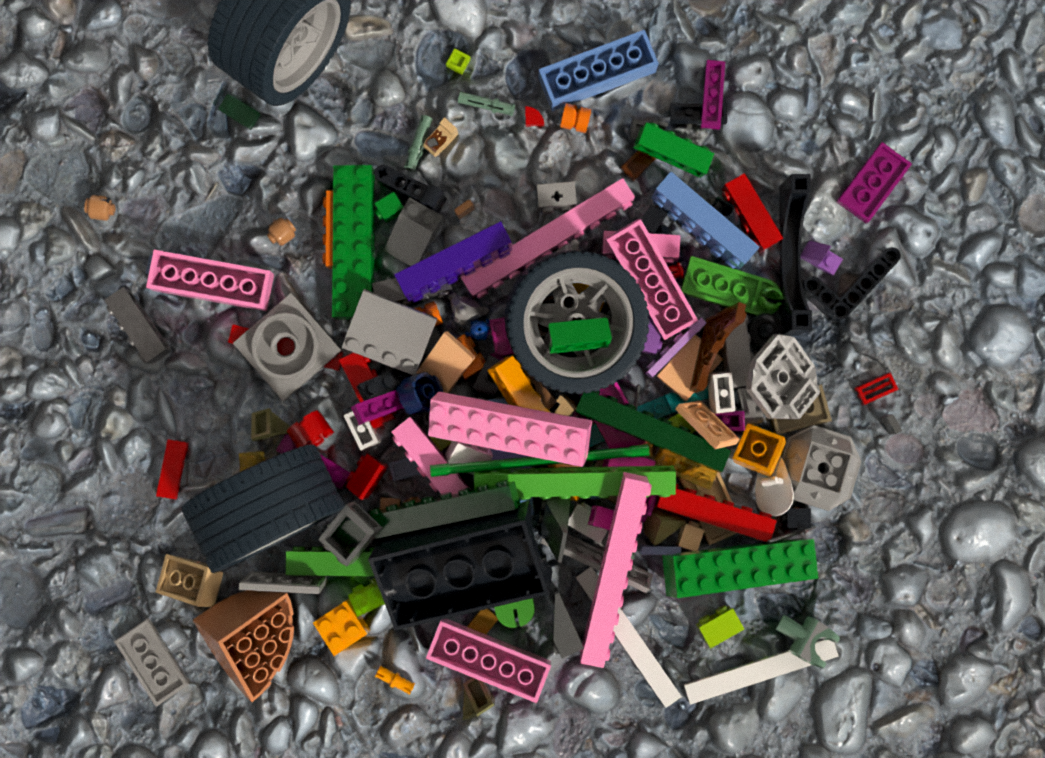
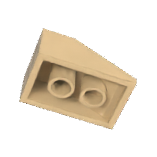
(189, 581)

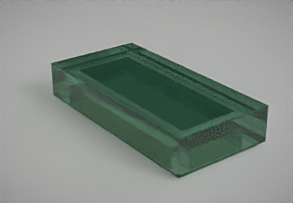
(239, 111)

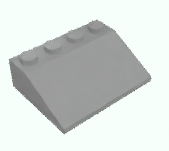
(389, 332)

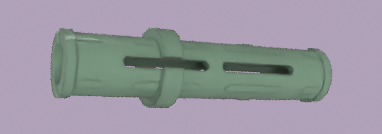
(486, 103)
(415, 150)

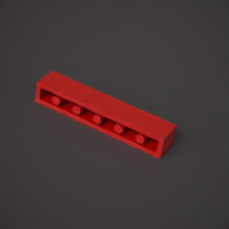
(719, 514)

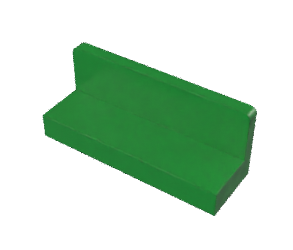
(579, 335)

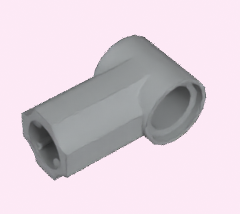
(753, 413)

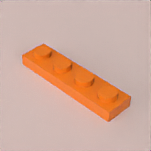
(328, 223)

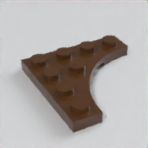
(713, 338)

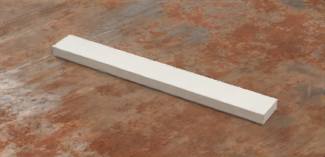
(635, 647)
(753, 673)

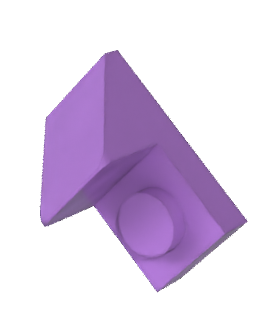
(820, 257)

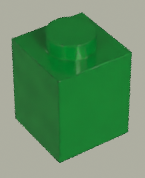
(388, 208)

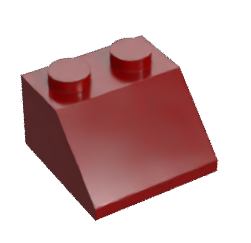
(366, 476)

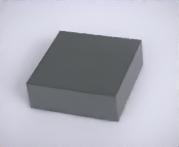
(891, 424)

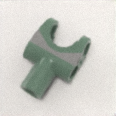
(805, 638)

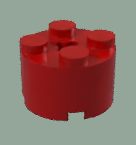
(310, 430)

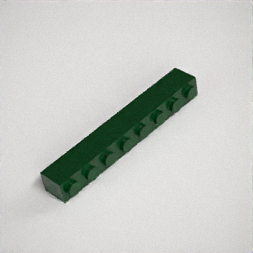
(652, 430)

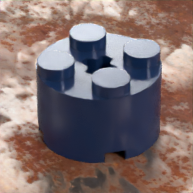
(417, 391)

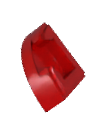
(533, 117)

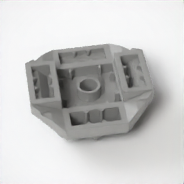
(782, 379)
(841, 461)

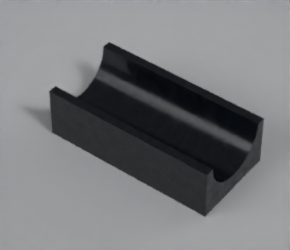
(459, 568)

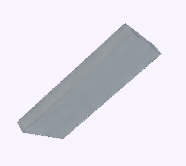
(283, 583)
(152, 662)

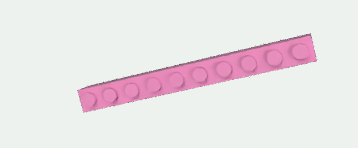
(550, 237)
(614, 569)

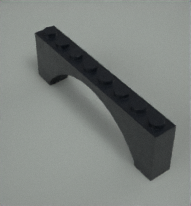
(793, 199)

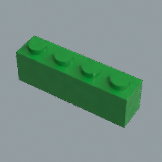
(673, 150)

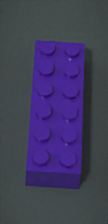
(454, 262)

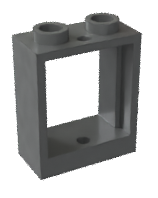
(363, 521)

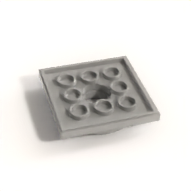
(311, 351)

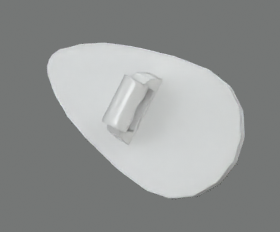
(774, 493)

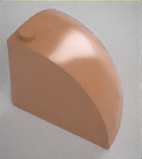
(249, 637)

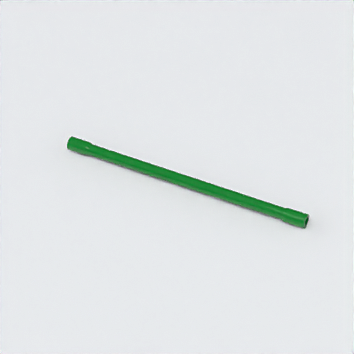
(447, 469)

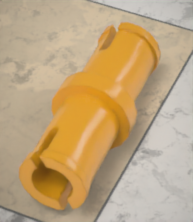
(394, 680)

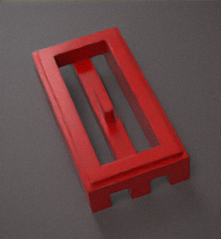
(861, 395)

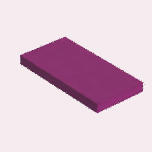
(874, 182)

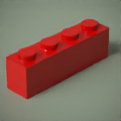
(752, 212)
(359, 371)

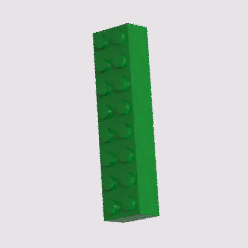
(352, 237)
(739, 567)

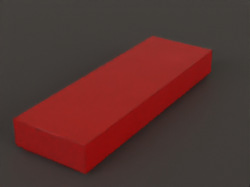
(172, 469)

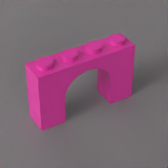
(602, 517)

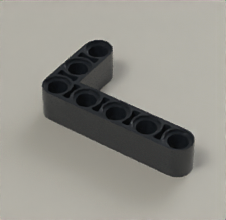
(854, 289)

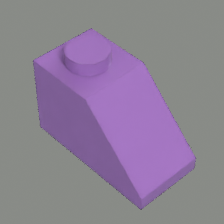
(653, 342)

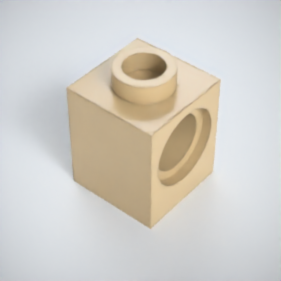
(690, 536)

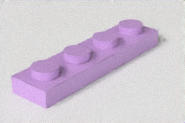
(667, 353)

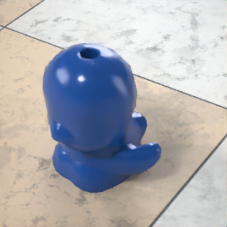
(477, 325)

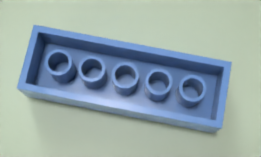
(598, 70)
(704, 222)

